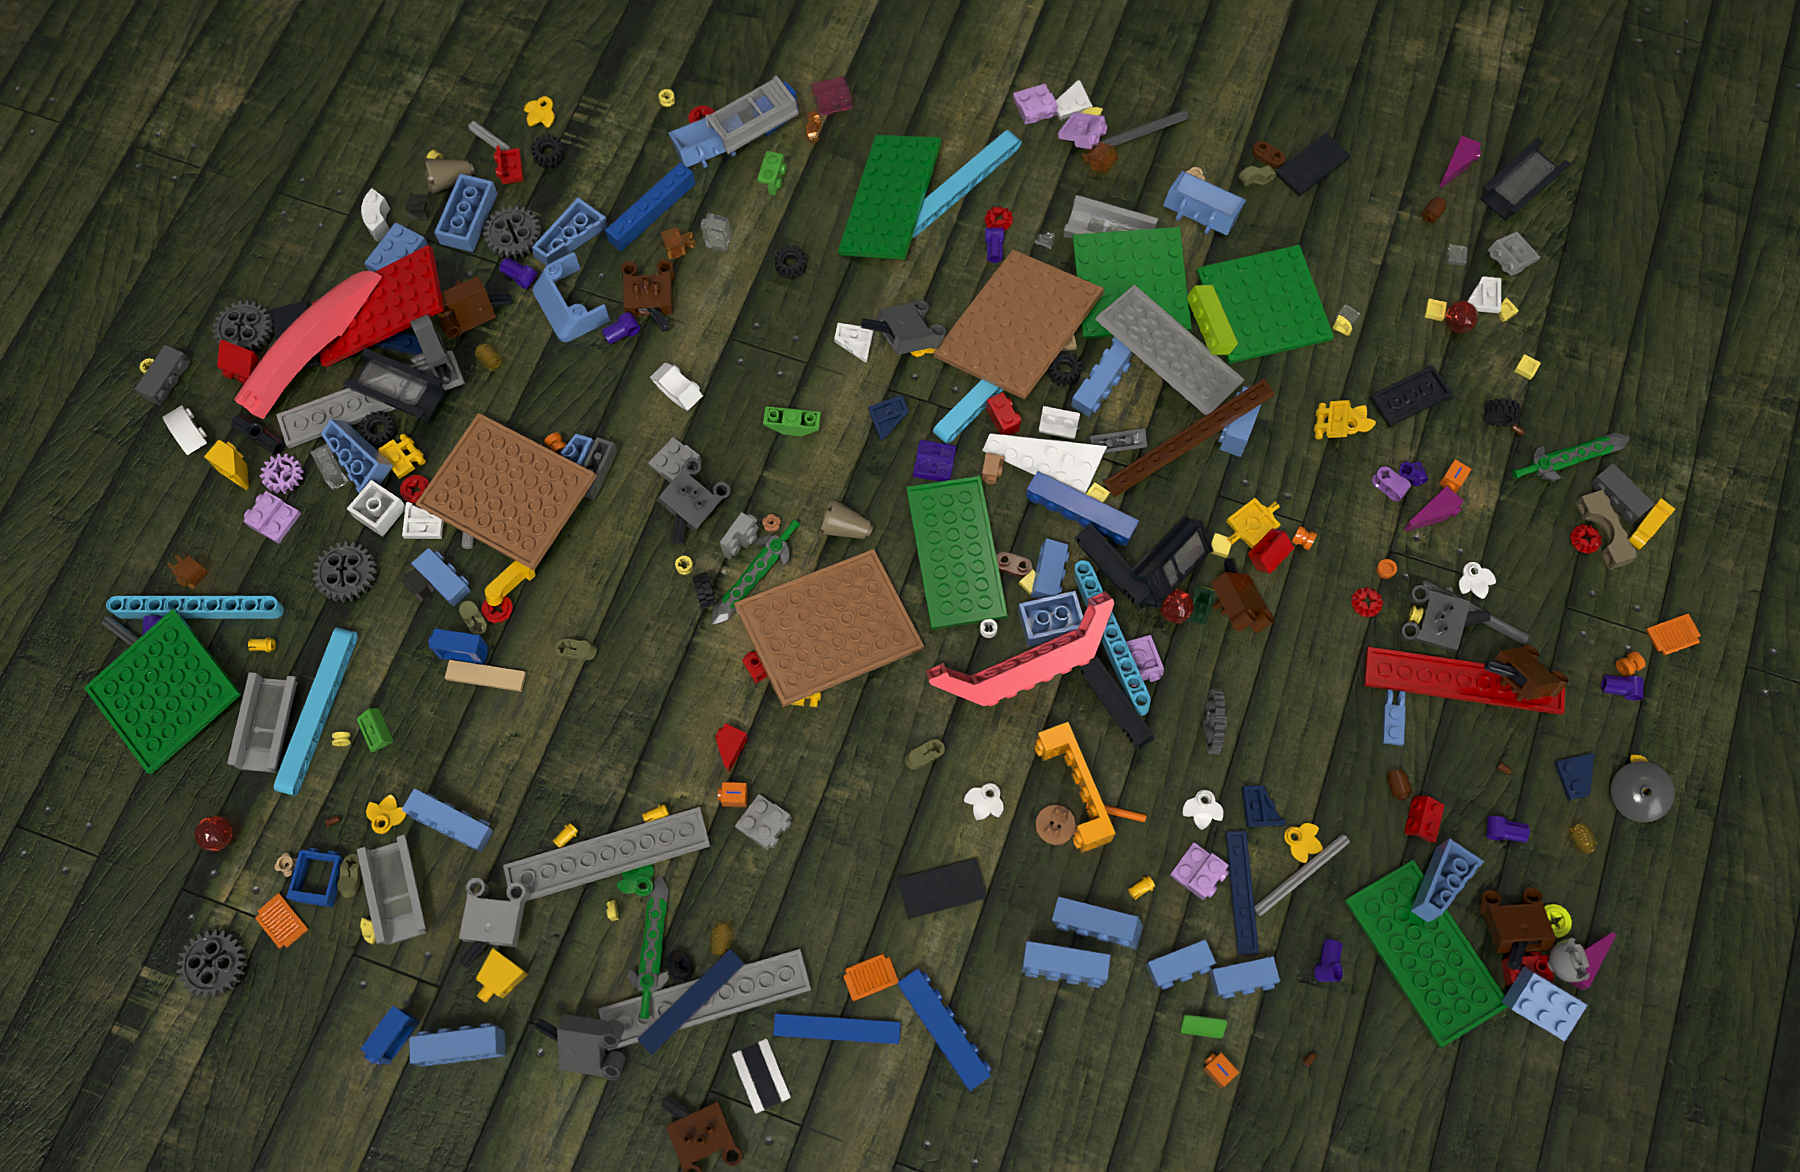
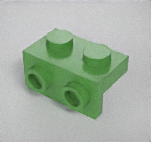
(772, 170)

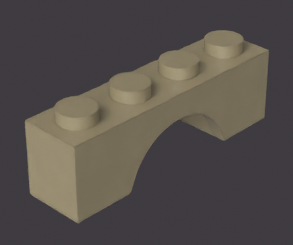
(1597, 508)

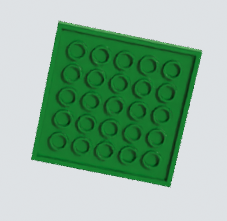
(1128, 258)
(1268, 302)
(162, 691)

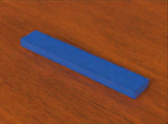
(836, 1029)

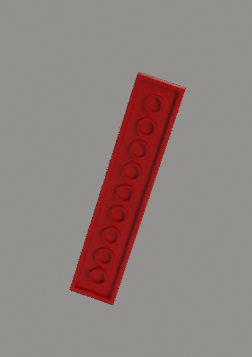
(1448, 680)

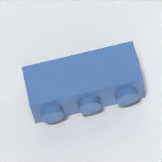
(1050, 569)
(442, 576)
(1181, 965)
(1244, 977)

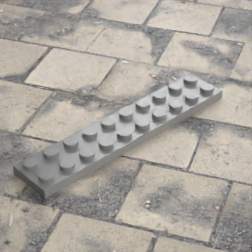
(310, 419)
(609, 854)
(748, 988)

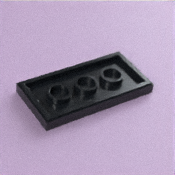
(1312, 164)
(284, 316)
(1410, 396)
(942, 889)

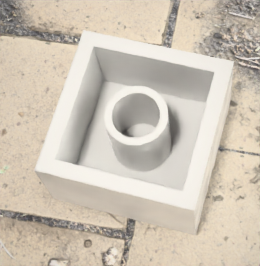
(376, 508)

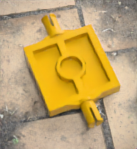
(1253, 522)

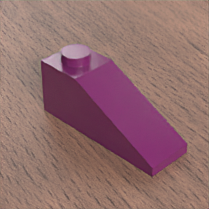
(1462, 159)
(1437, 510)
(1595, 954)

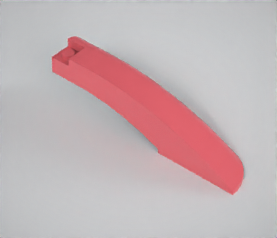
(303, 340)

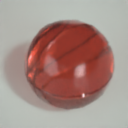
(1461, 317)
(1177, 607)
(213, 833)

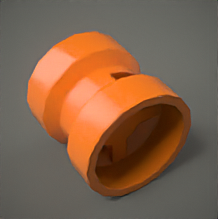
(555, 443)
(1304, 538)
(1630, 664)

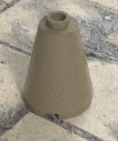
(445, 172)
(844, 522)

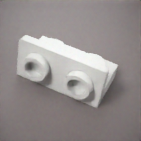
(1059, 422)

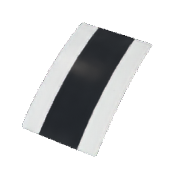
(761, 1076)

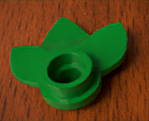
(634, 878)

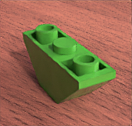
(792, 421)

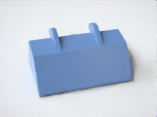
(697, 143)
(1204, 203)

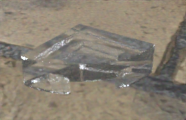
(1045, 240)

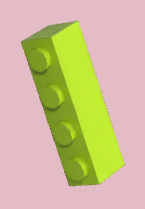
(1212, 320)

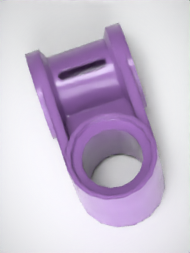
(1392, 485)

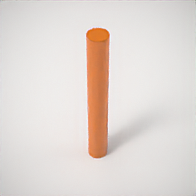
(1123, 813)

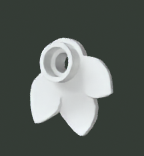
(1476, 582)
(984, 804)
(1203, 812)

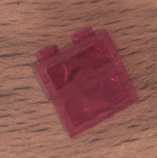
(832, 96)

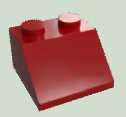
(236, 361)

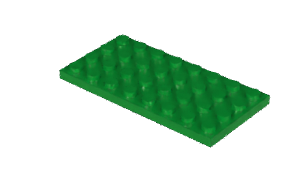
(890, 197)
(956, 552)
(1426, 958)

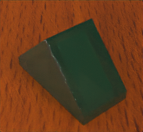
(1202, 601)

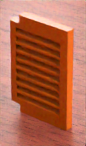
(1674, 634)
(280, 922)
(870, 977)

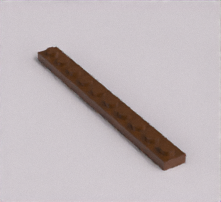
(1189, 438)

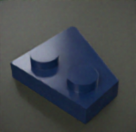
(888, 415)
(1576, 775)
(1259, 809)

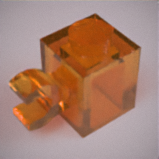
(1101, 157)
(675, 243)
(188, 572)

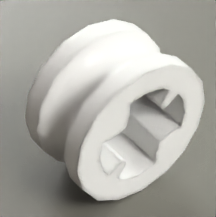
(994, 629)

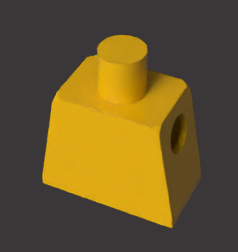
(498, 976)

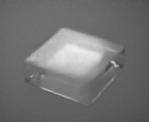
(1457, 255)
(1348, 313)

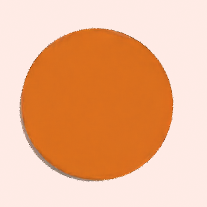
(1386, 568)

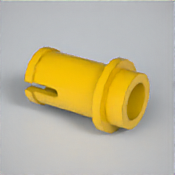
(262, 644)
(657, 813)
(565, 836)
(1141, 887)

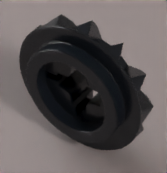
(685, 964)

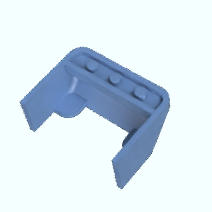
(566, 321)

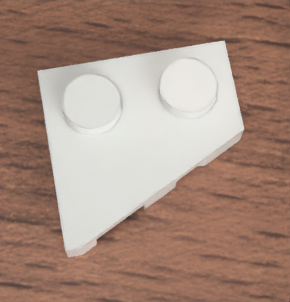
(1072, 101)
(1487, 295)
(854, 340)
(421, 524)

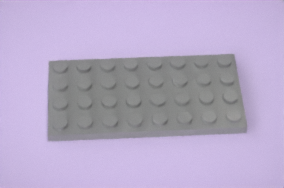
(1170, 350)

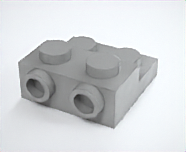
(1513, 253)
(670, 459)
(741, 533)
(764, 822)

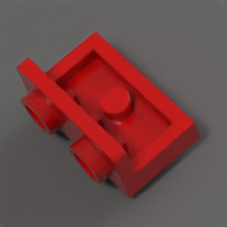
(509, 165)
(1424, 818)

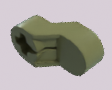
(1257, 175)
(477, 625)
(566, 649)
(917, 759)
(349, 876)

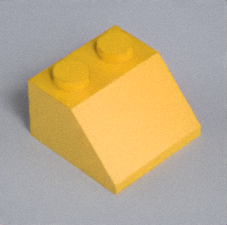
(229, 463)

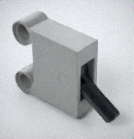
(490, 920)

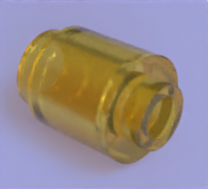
(488, 356)
(1583, 839)
(720, 939)

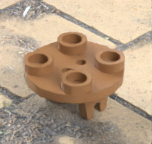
(1051, 833)

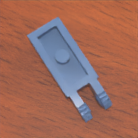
(1393, 719)

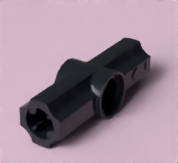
(251, 429)

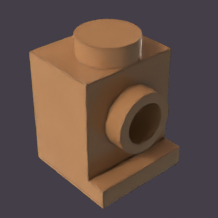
(992, 468)

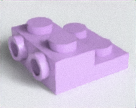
(1035, 104)
(1083, 129)
(271, 517)
(1145, 658)
(1200, 871)

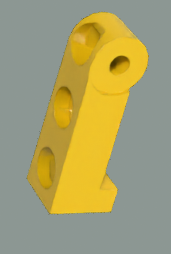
(1651, 523)
(506, 582)

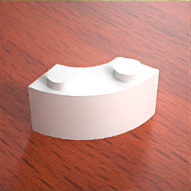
(374, 214)
(676, 386)
(184, 429)

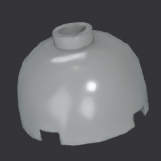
(1568, 961)

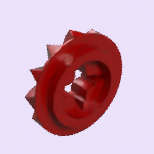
(695, 113)
(1006, 221)
(412, 482)
(1582, 544)
(1361, 607)
(488, 611)

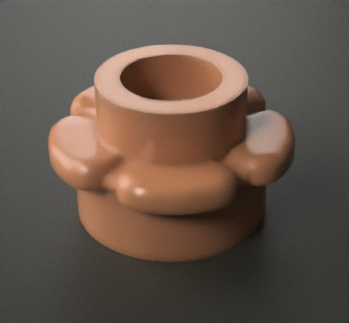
(771, 527)

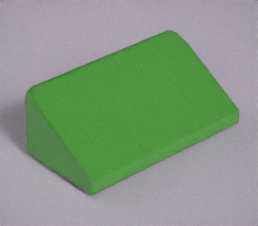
(374, 729)
(1203, 1026)

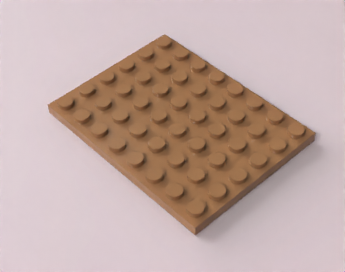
(1018, 323)
(506, 491)
(828, 627)

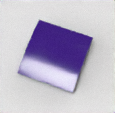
(934, 461)

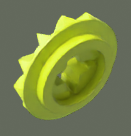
(1563, 924)

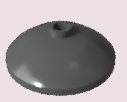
(1628, 794)

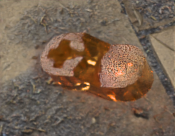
(812, 127)

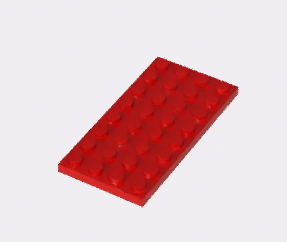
(403, 294)

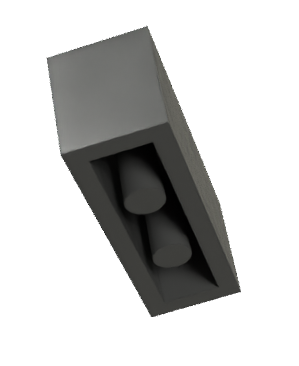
(162, 375)
(1119, 440)
(599, 461)
(1622, 493)

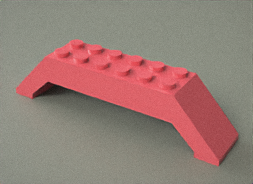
(1032, 665)

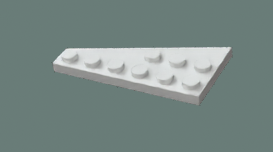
(1061, 460)

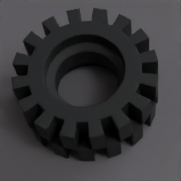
(550, 159)
(787, 253)
(1061, 377)
(1502, 412)
(371, 422)
(704, 590)

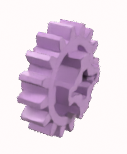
(281, 473)

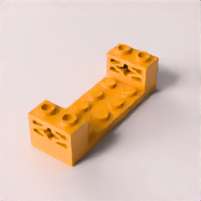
(1099, 828)

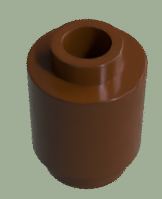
(1434, 210)
(1399, 784)

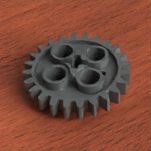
(497, 238)
(243, 326)
(361, 570)
(1215, 721)
(202, 950)

